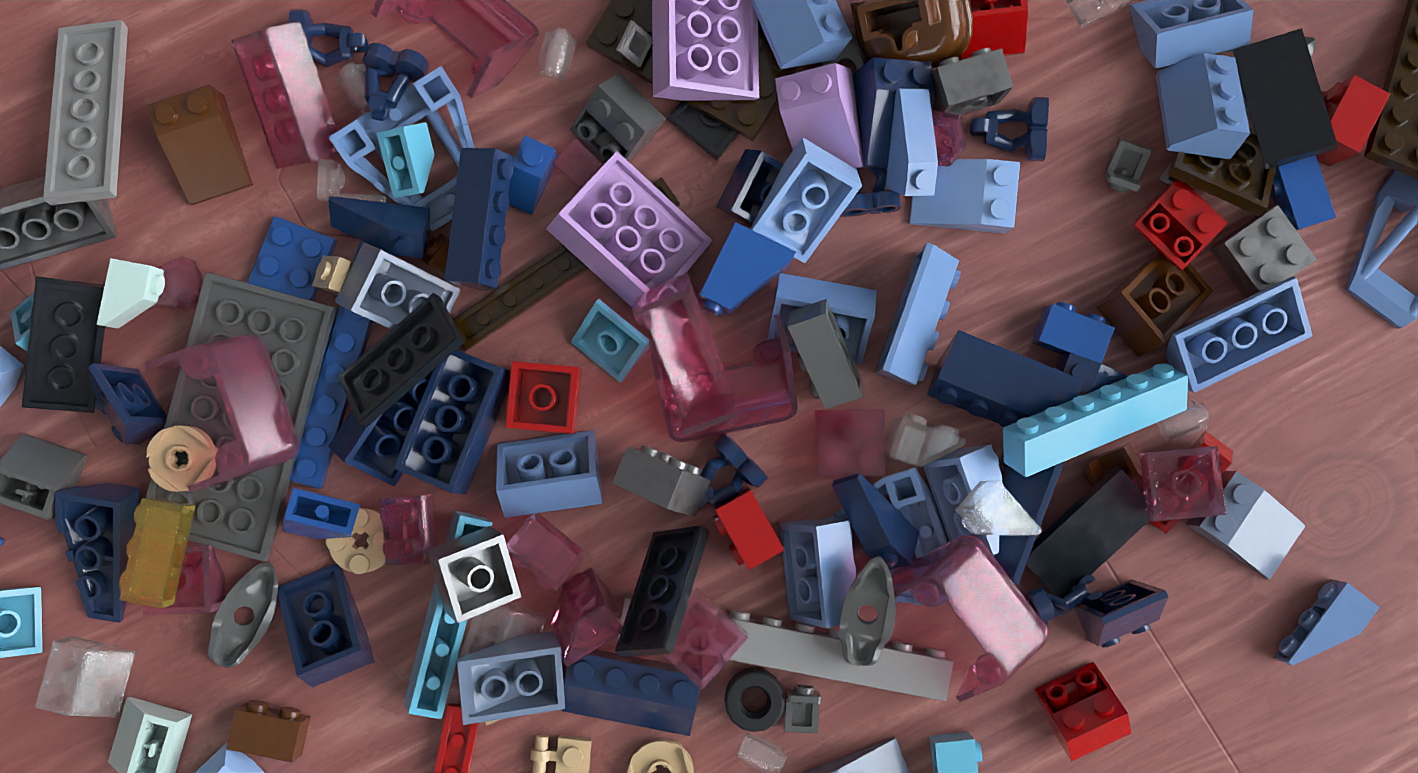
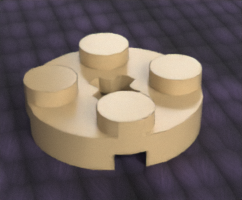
(163, 461)
(360, 559)
(661, 752)

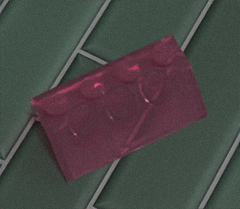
(287, 94)

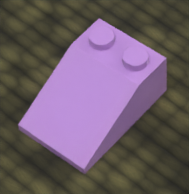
(822, 110)

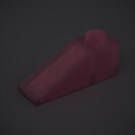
(181, 286)

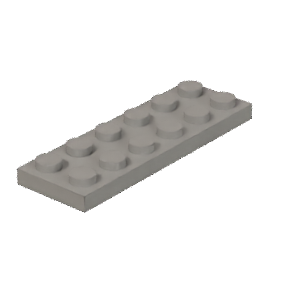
(86, 113)

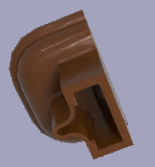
(913, 29)

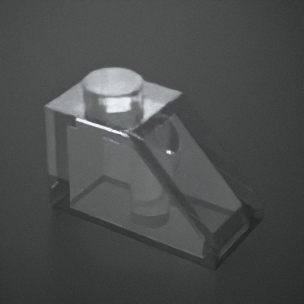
(994, 511)

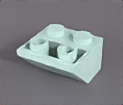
(149, 738)

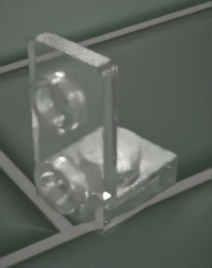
(332, 179)

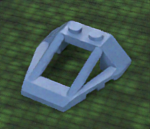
(417, 101)
(1366, 280)
(915, 502)

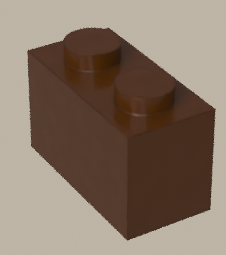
(268, 731)

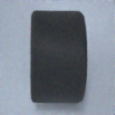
(750, 720)

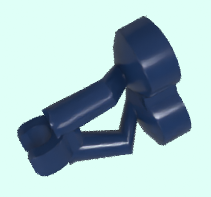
(348, 41)
(384, 62)
(1033, 141)
(876, 202)
(746, 471)
(1048, 605)

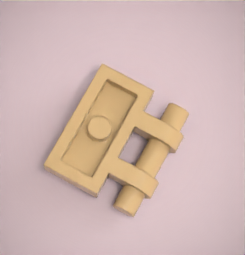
(571, 754)

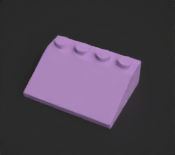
(705, 50)
(628, 231)

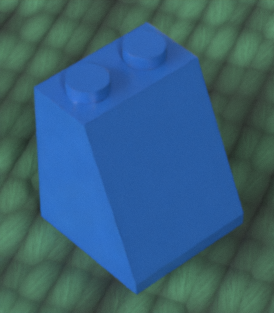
(742, 270)

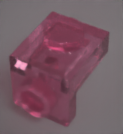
(948, 137)

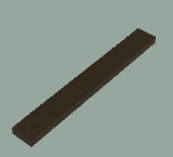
(526, 290)

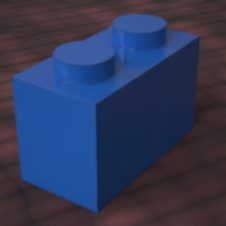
(1302, 193)
(1070, 332)

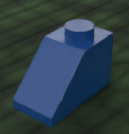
(531, 173)
(319, 516)

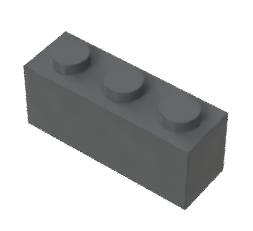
(824, 354)

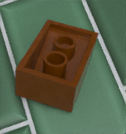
(201, 143)
(1154, 303)

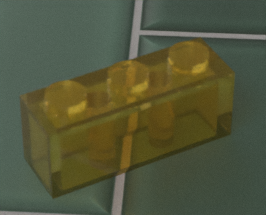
(156, 552)

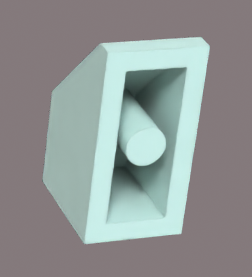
(129, 292)

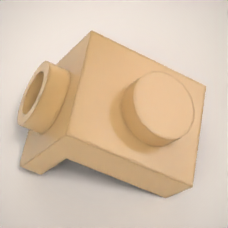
(331, 274)

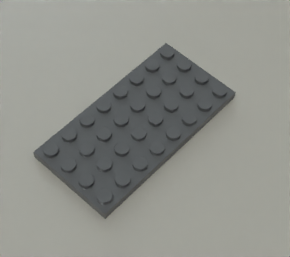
(247, 510)

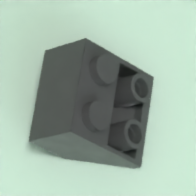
(617, 120)
(34, 472)

